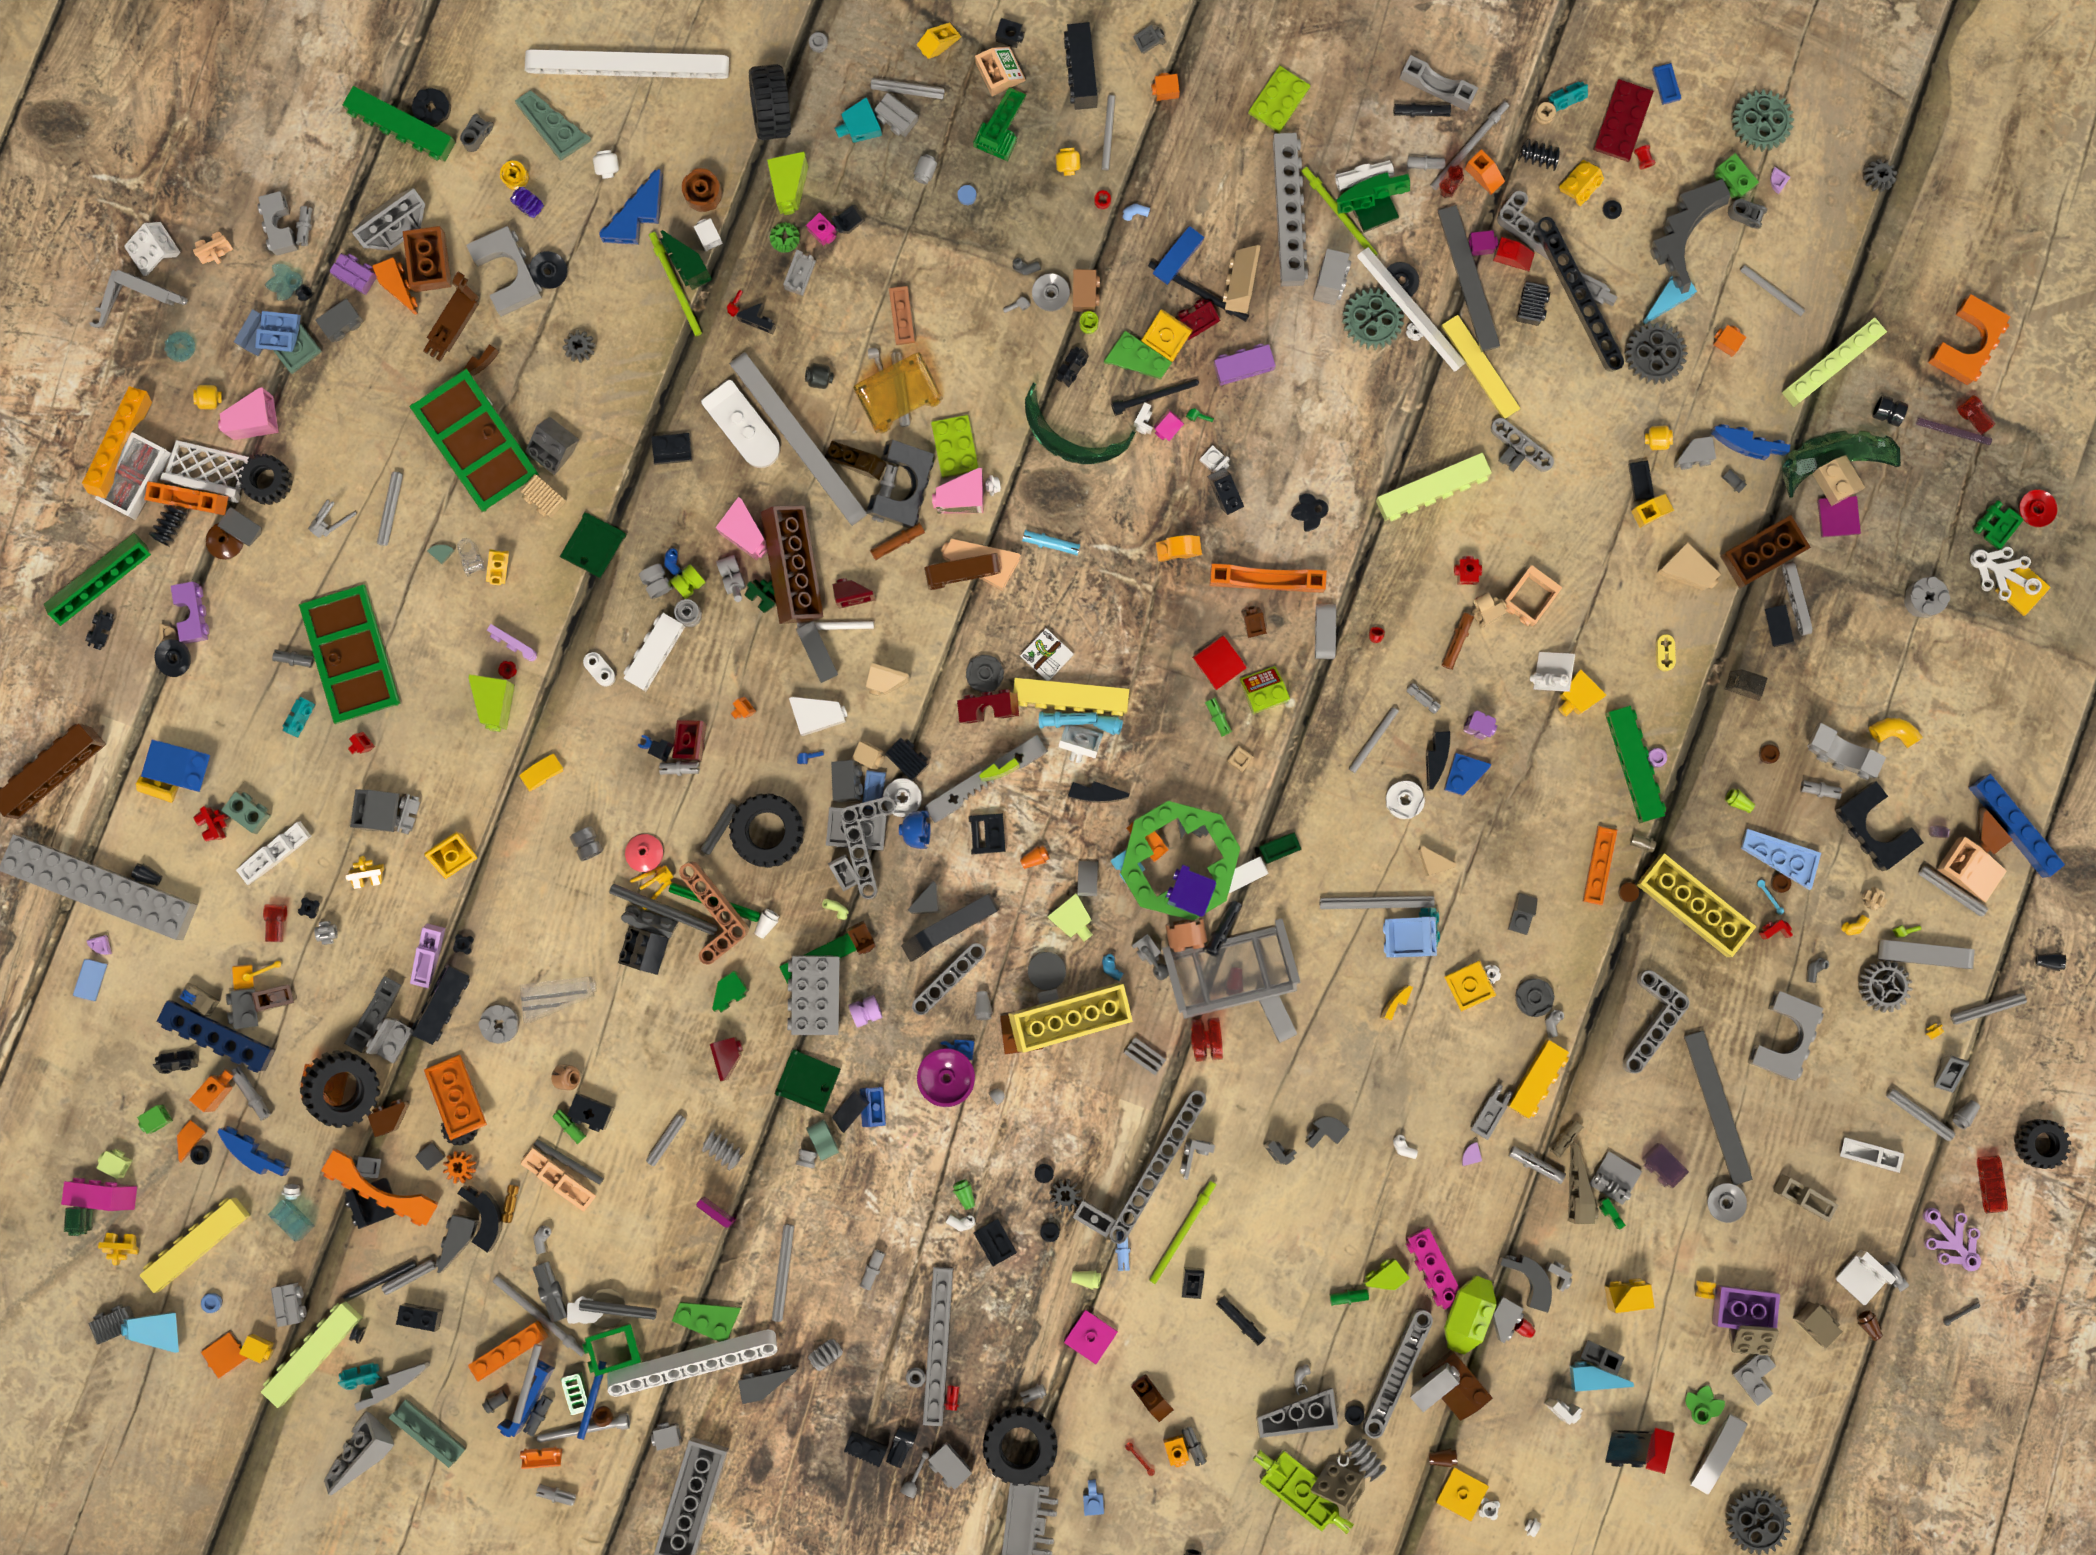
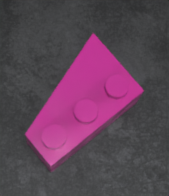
(98, 1195)

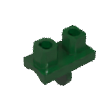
(764, 591)

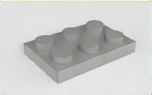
(873, 830)

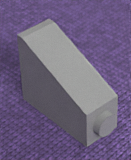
(1434, 1386)

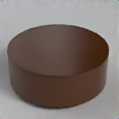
(1769, 754)
(1780, 883)
(1628, 892)
(602, 1416)

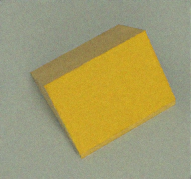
(451, 855)

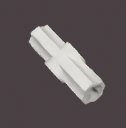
(1349, 179)

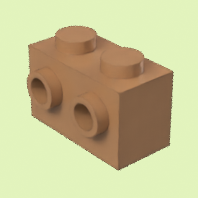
(1085, 290)

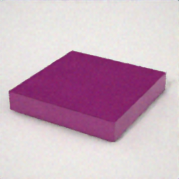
(1840, 518)
(715, 1212)

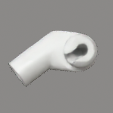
(1402, 1148)

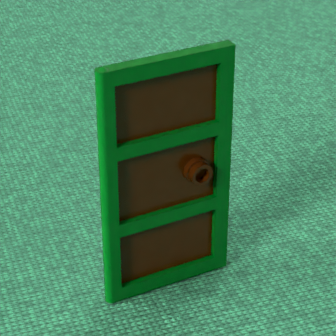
(474, 440)
(349, 654)

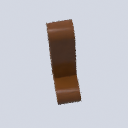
(961, 570)

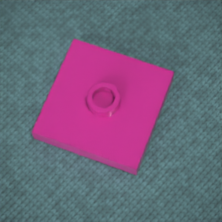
(1090, 1337)

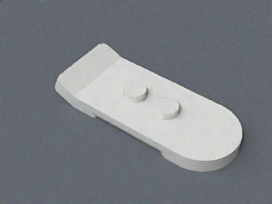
(742, 425)

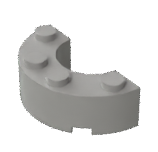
(1843, 754)

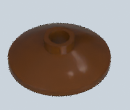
(228, 549)

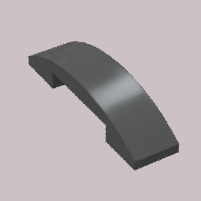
(375, 1012)

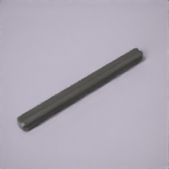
(663, 909)

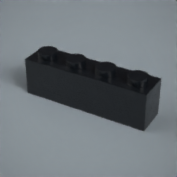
(439, 1004)

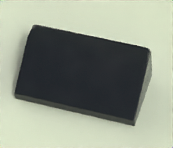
(850, 1111)

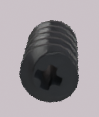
(1539, 154)
(167, 524)

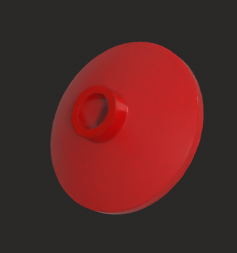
(2043, 502)

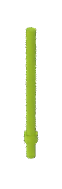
(1316, 184)
(660, 251)
(1203, 1199)

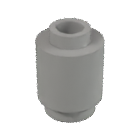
(925, 169)

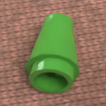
(964, 1193)

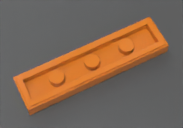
(1600, 865)

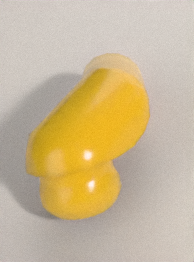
(1855, 928)

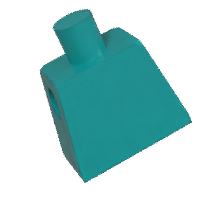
(859, 123)

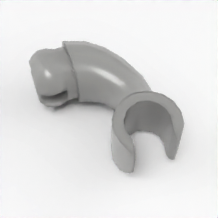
(1900, 1282)
(1299, 1375)

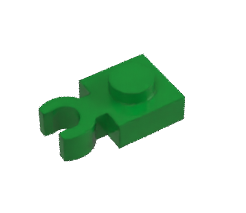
(1608, 1209)

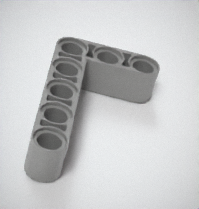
(861, 842)
(1658, 1022)

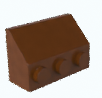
(1468, 1395)

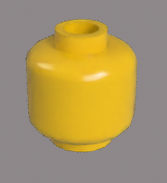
(1068, 161)
(207, 397)
(1659, 437)

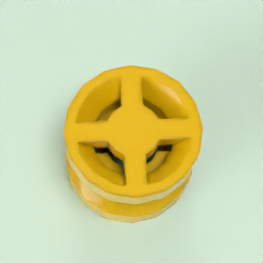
(1705, 1289)

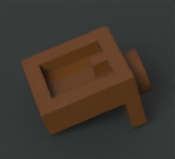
(1254, 621)

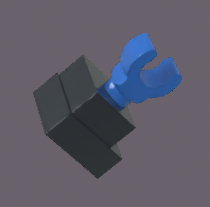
(659, 750)

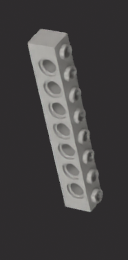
(1281, 143)

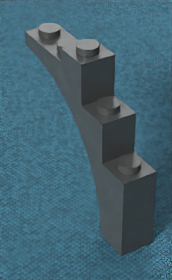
(1693, 208)

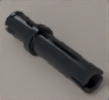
(1421, 110)
(1241, 1321)

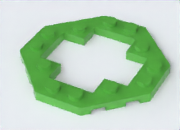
(1191, 819)

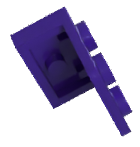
(1191, 891)

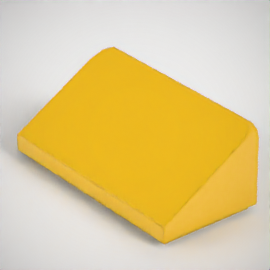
(156, 789)

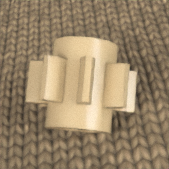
(1874, 899)

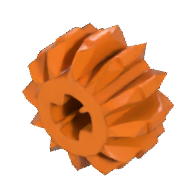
(466, 1167)

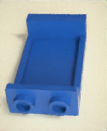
(543, 1372)

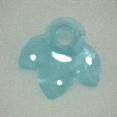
(282, 281)

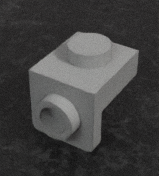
(1558, 1269)

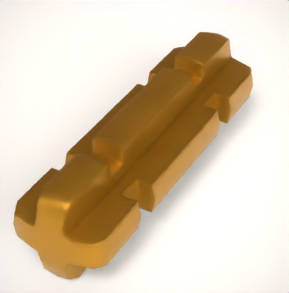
(509, 1204)

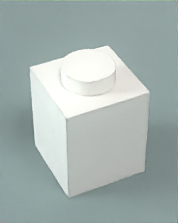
(707, 234)

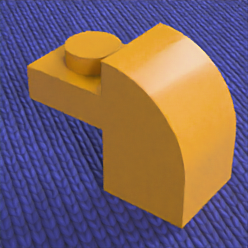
(1178, 547)

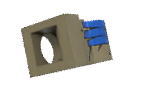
(199, 999)

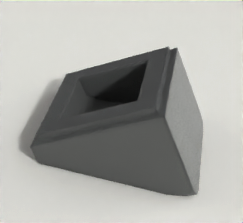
(429, 1157)

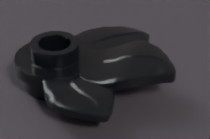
(1307, 513)

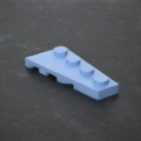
(1787, 858)

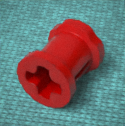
(1644, 157)

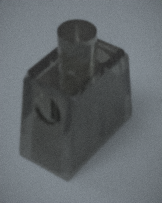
(1747, 684)

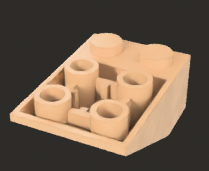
(1972, 868)

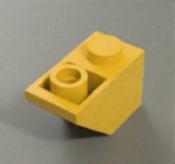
(1652, 510)

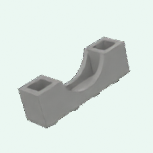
(1452, 91)

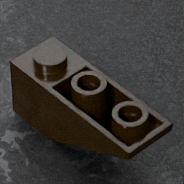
(856, 460)

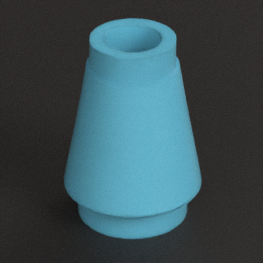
(1109, 724)

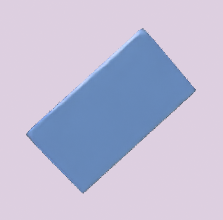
(90, 979)

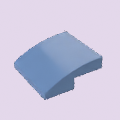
(278, 331)

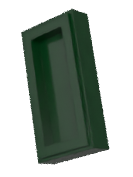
(1280, 848)

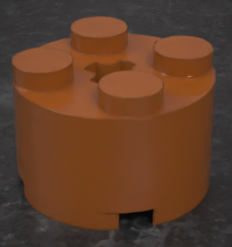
(694, 183)

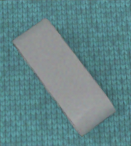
(1325, 631)
(1278, 1018)

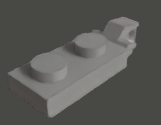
(1598, 290)

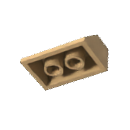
(1241, 279)

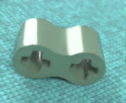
(822, 1140)

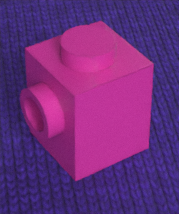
(822, 229)
(1168, 425)

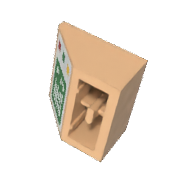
(999, 69)

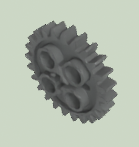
(1643, 365)
(1766, 1538)

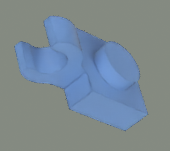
(1093, 1501)

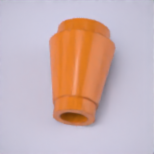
(1035, 857)

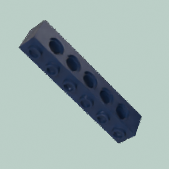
(261, 1053)

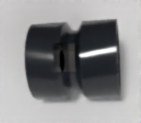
(1889, 410)

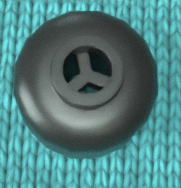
(818, 376)

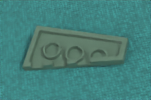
(553, 128)

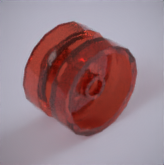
(1209, 1039)

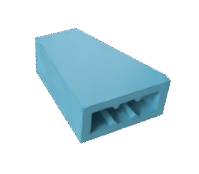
(153, 1330)

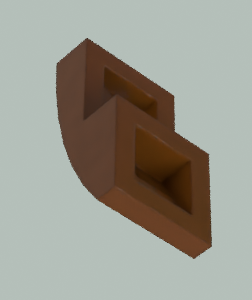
(475, 366)

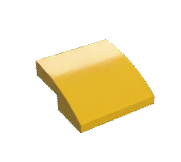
(1400, 997)

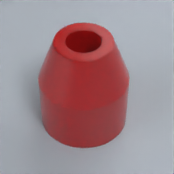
(1525, 1328)

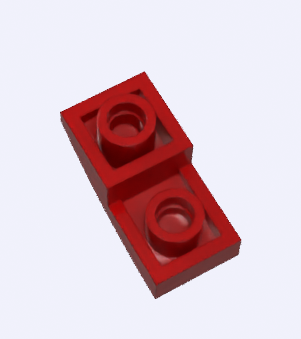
(1663, 1446)

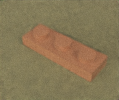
(901, 315)

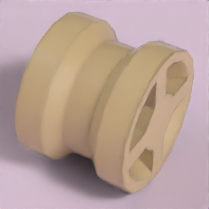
(1543, 117)

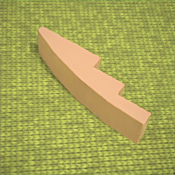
(558, 1179)

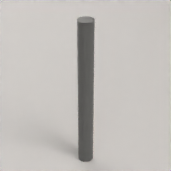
(569, 1162)

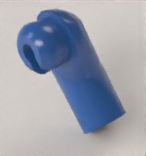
(671, 561)

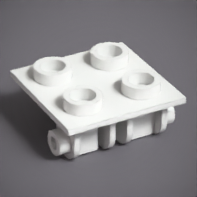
(1553, 671)

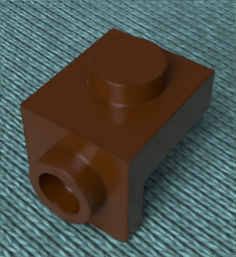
(861, 938)

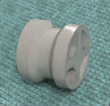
(806, 1158)

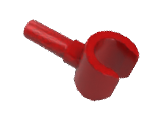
(732, 309)

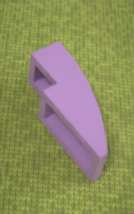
(427, 955)

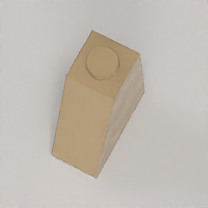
(1690, 569)

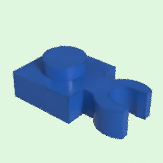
(964, 1046)

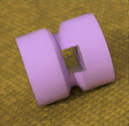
(865, 1011)

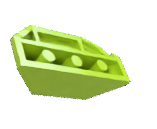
(1470, 1315)

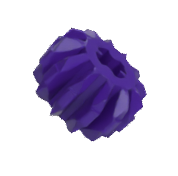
(526, 202)

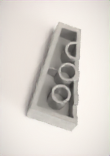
(1303, 1416)

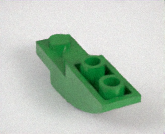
(1364, 193)

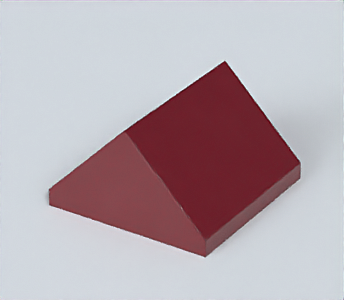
(689, 740)

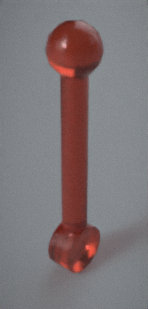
(1129, 1446)

